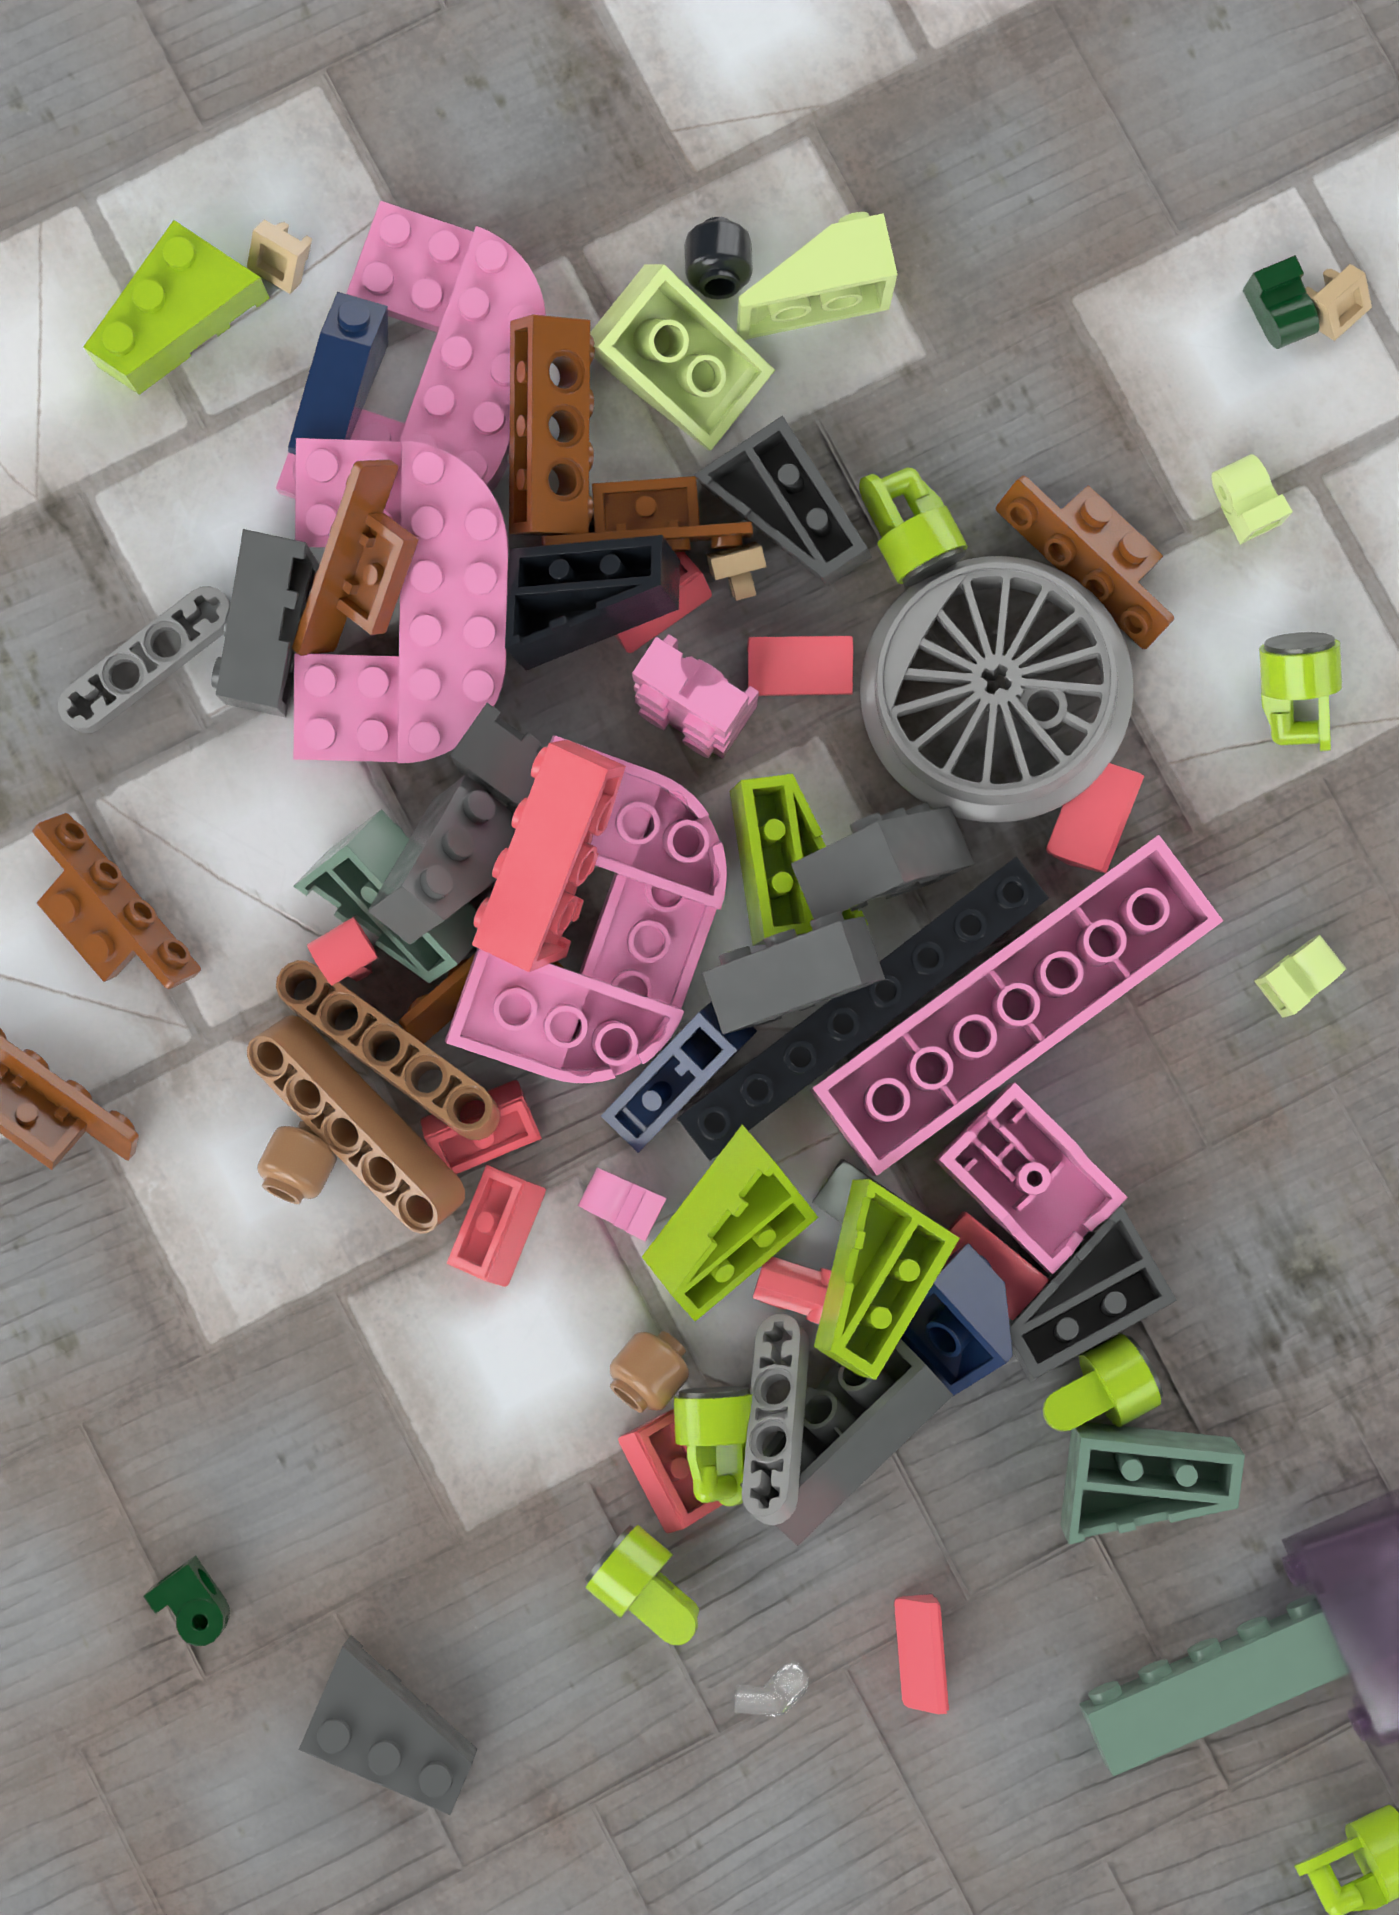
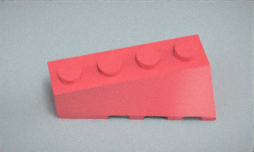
(548, 856)

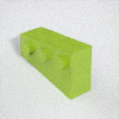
(171, 308)
(771, 833)
(727, 1226)
(878, 1277)

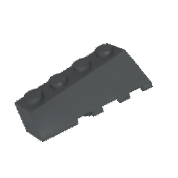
(853, 1430)

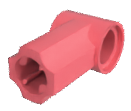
(344, 952)
(793, 1287)

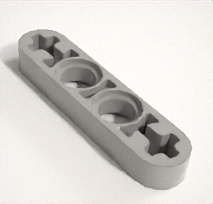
(141, 652)
(769, 1418)

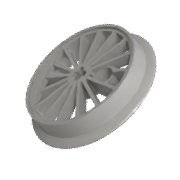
(904, 632)

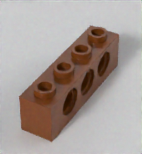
(532, 449)

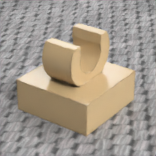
(278, 255)
(1341, 300)
(736, 565)

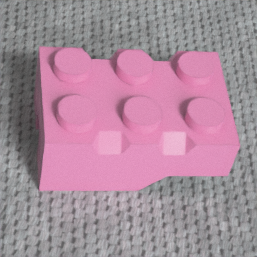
(691, 698)
(1030, 1177)

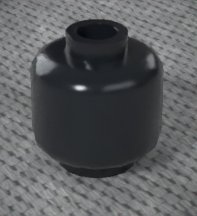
(718, 258)

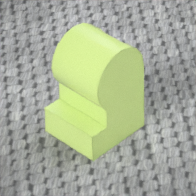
(1249, 498)
(1300, 976)

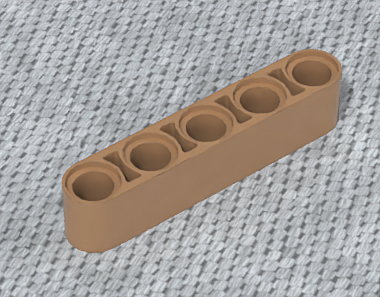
(370, 1032)
(356, 1124)

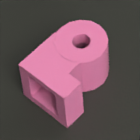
(622, 1203)

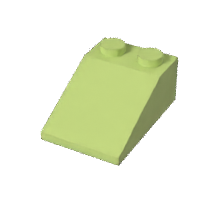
(830, 279)
(678, 355)

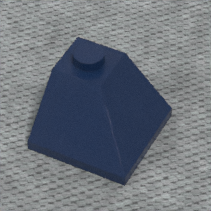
(962, 1322)

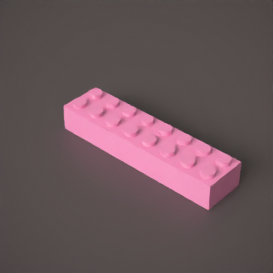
(1016, 1006)

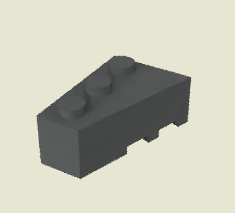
(787, 500)
(262, 623)
(497, 757)
(882, 859)
(444, 860)
(792, 972)
(1091, 1300)
(386, 1733)

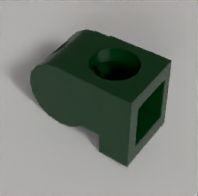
(1282, 303)
(195, 1602)

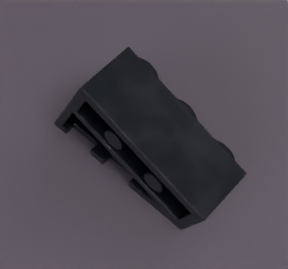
(585, 593)

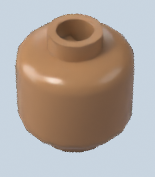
(295, 1163)
(649, 1371)

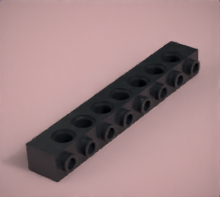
(856, 1016)

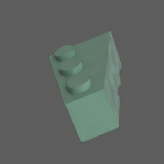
(353, 875)
(1145, 1477)

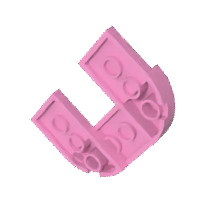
(466, 292)
(449, 610)
(637, 961)

